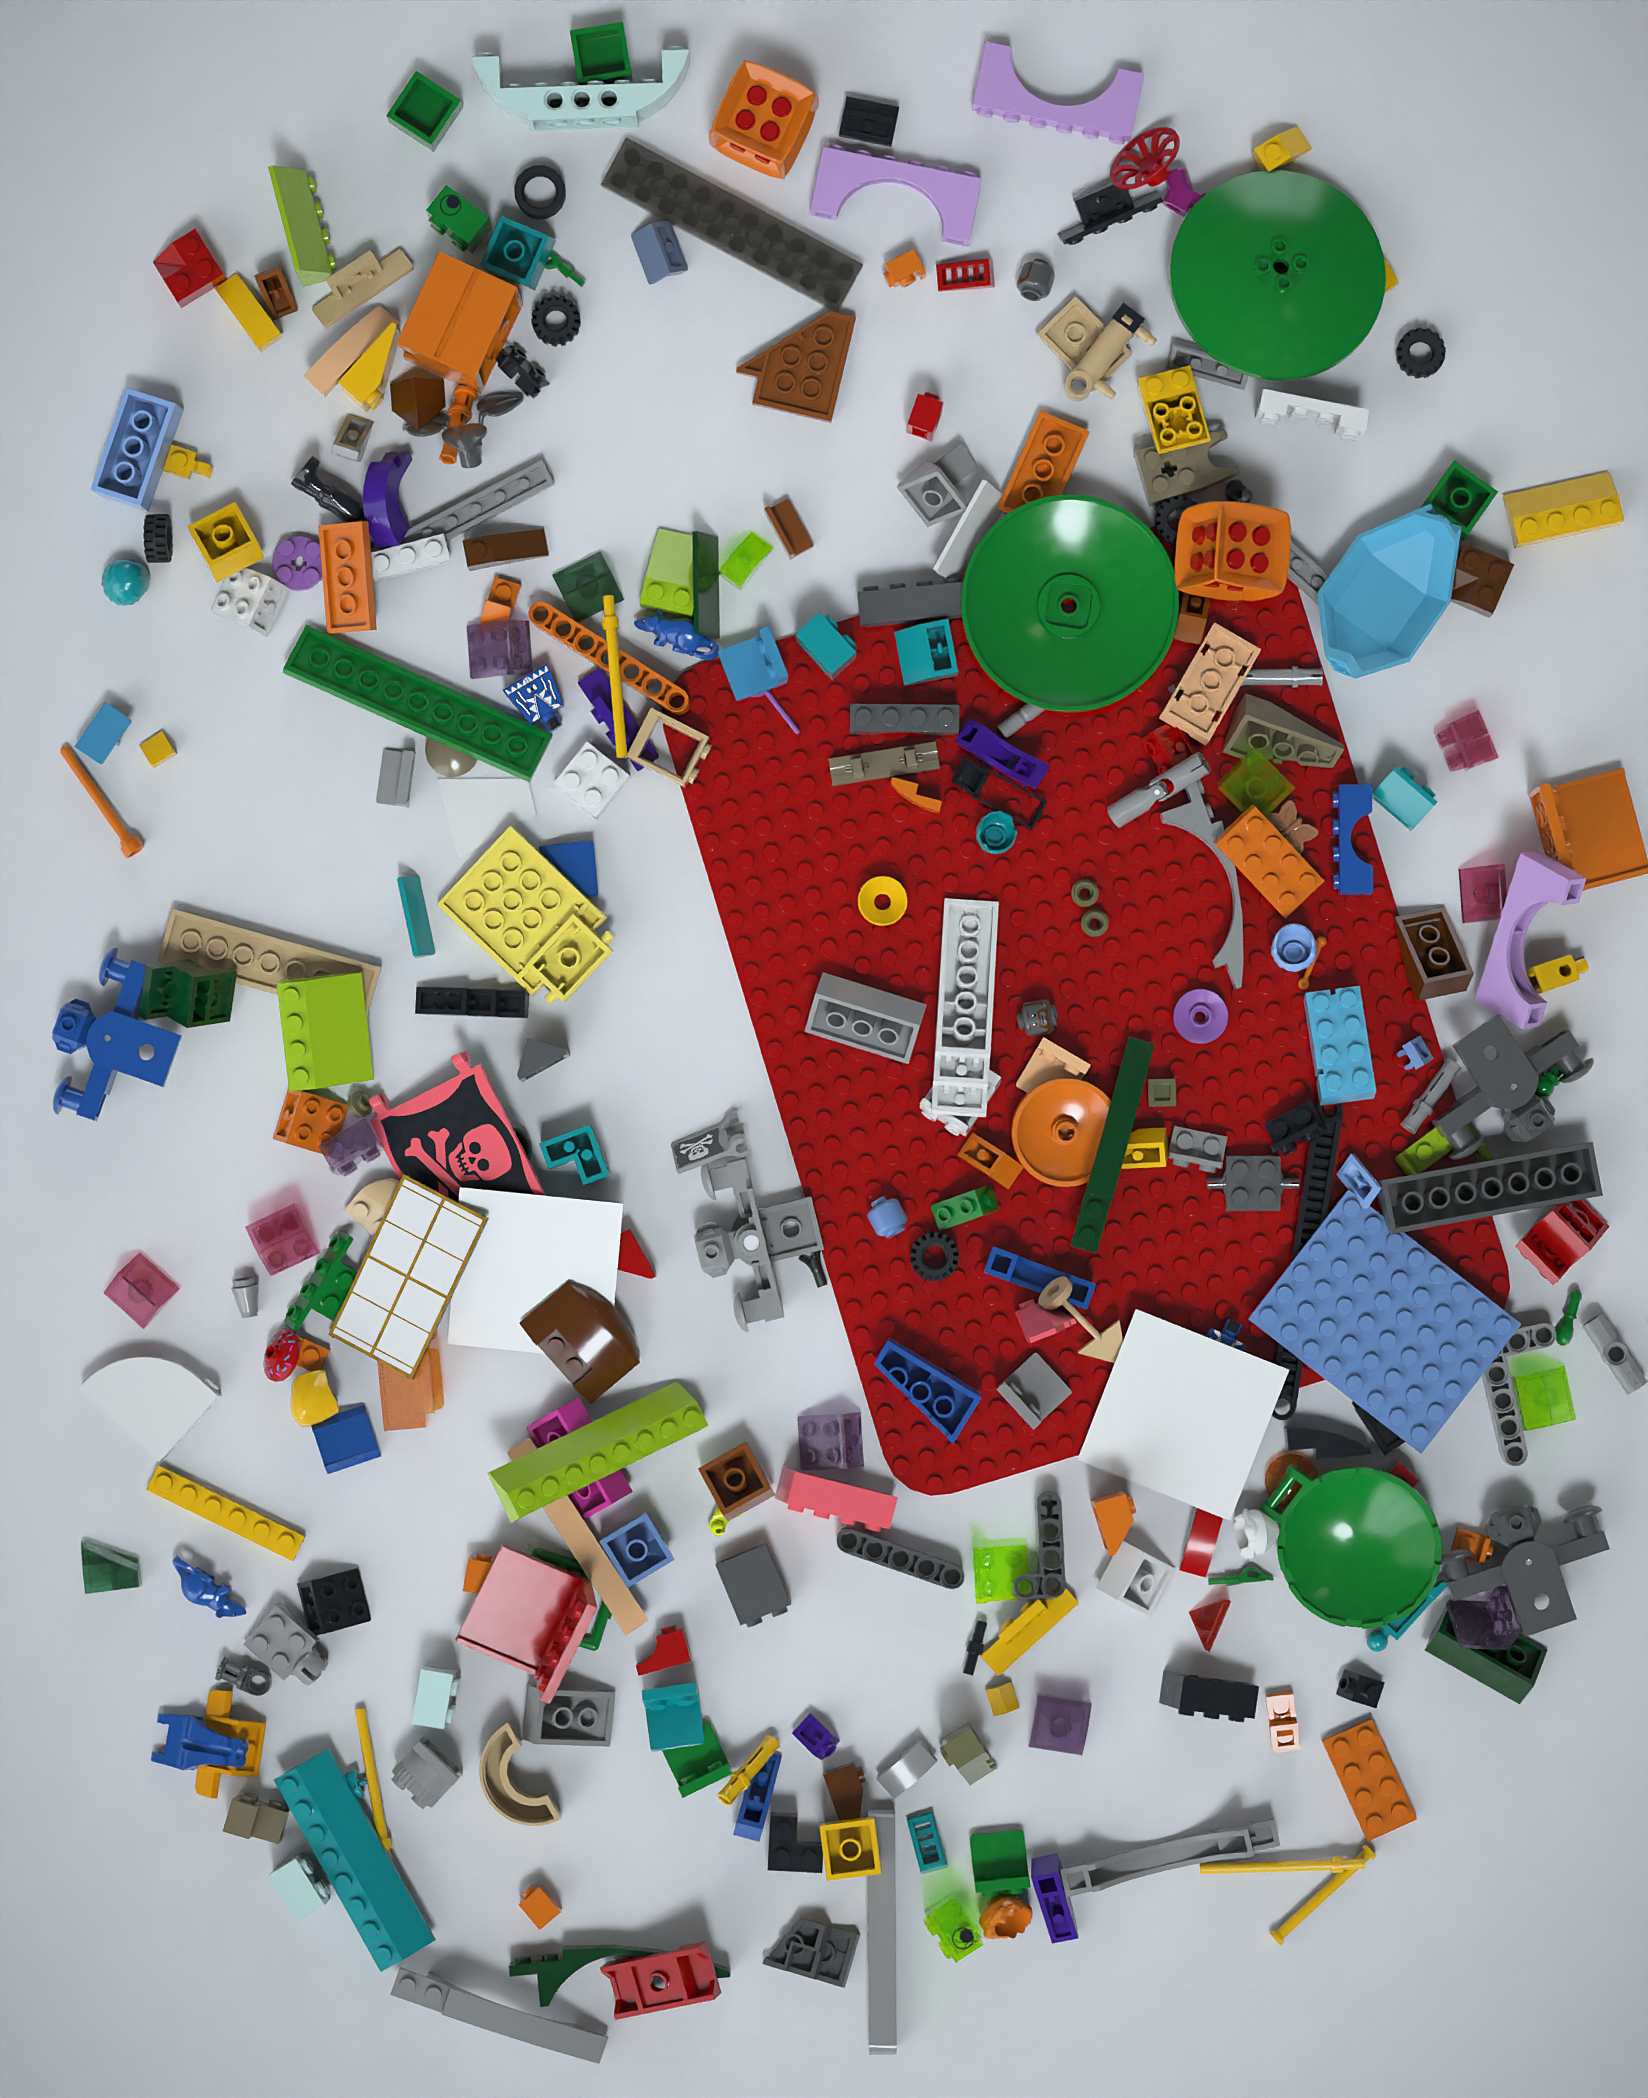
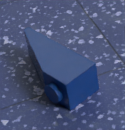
(757, 1801)

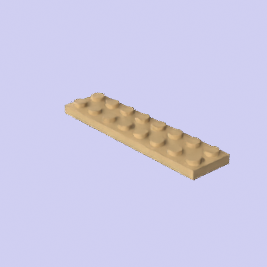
(256, 957)

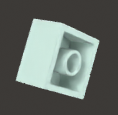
(435, 1697)
(299, 1887)

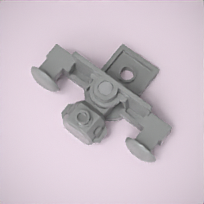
(754, 1238)

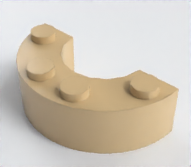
(502, 1792)

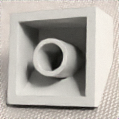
(1135, 1578)

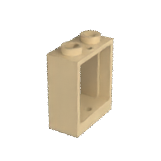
(644, 734)

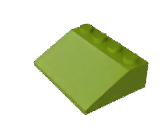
(302, 224)
(325, 1031)

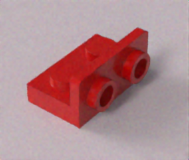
(1168, 747)

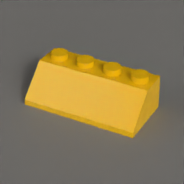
(1563, 510)

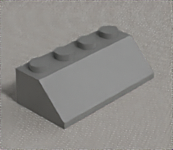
(865, 1018)

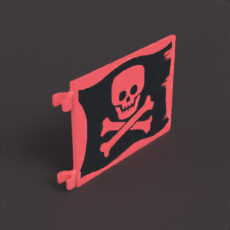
(455, 1137)

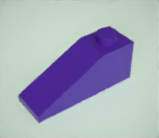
(1052, 1898)

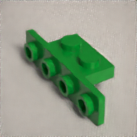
(327, 1285)

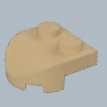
(371, 1203)

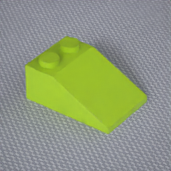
(670, 575)

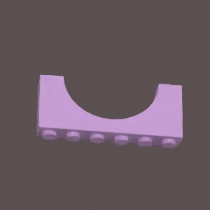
(1003, 95)
(847, 172)
(1505, 982)

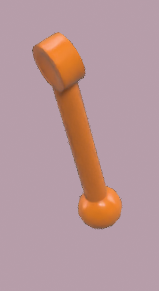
(1303, 983)

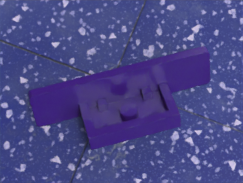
(598, 692)

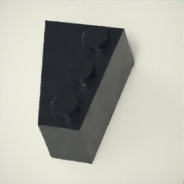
(1209, 1696)

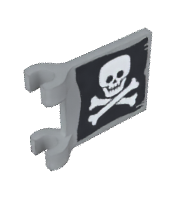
(710, 1145)

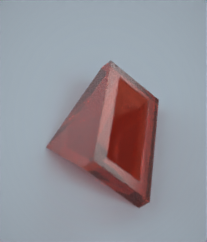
(1208, 1621)

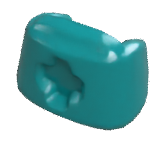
(355, 1783)

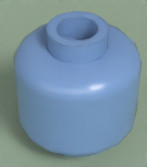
(887, 1217)

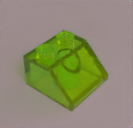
(1543, 1398)

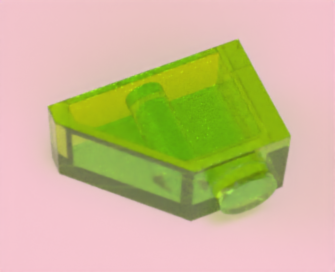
(745, 561)

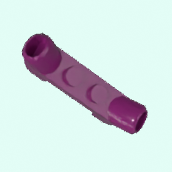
(1180, 192)

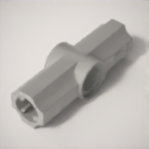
(1604, 1339)

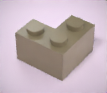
(256, 1819)

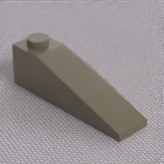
(1278, 735)

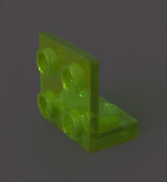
(996, 1570)

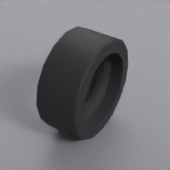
(553, 176)

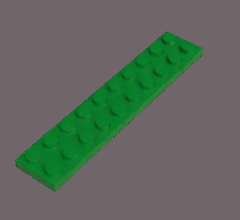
(417, 703)

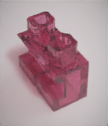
(1471, 754)

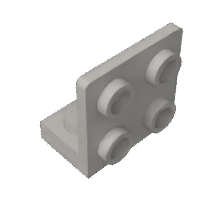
(1034, 1390)

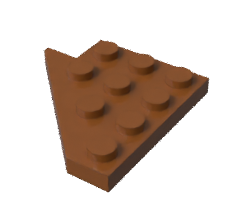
(804, 369)

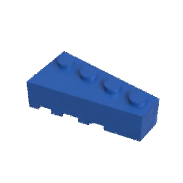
(933, 1390)

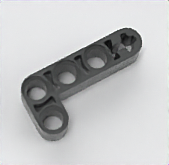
(1045, 1545)

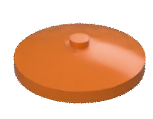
(1060, 1130)

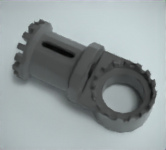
(243, 1677)

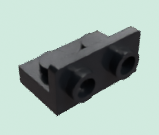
(1295, 1127)

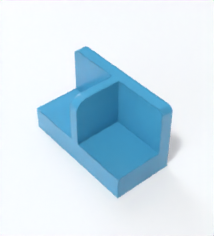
(103, 733)

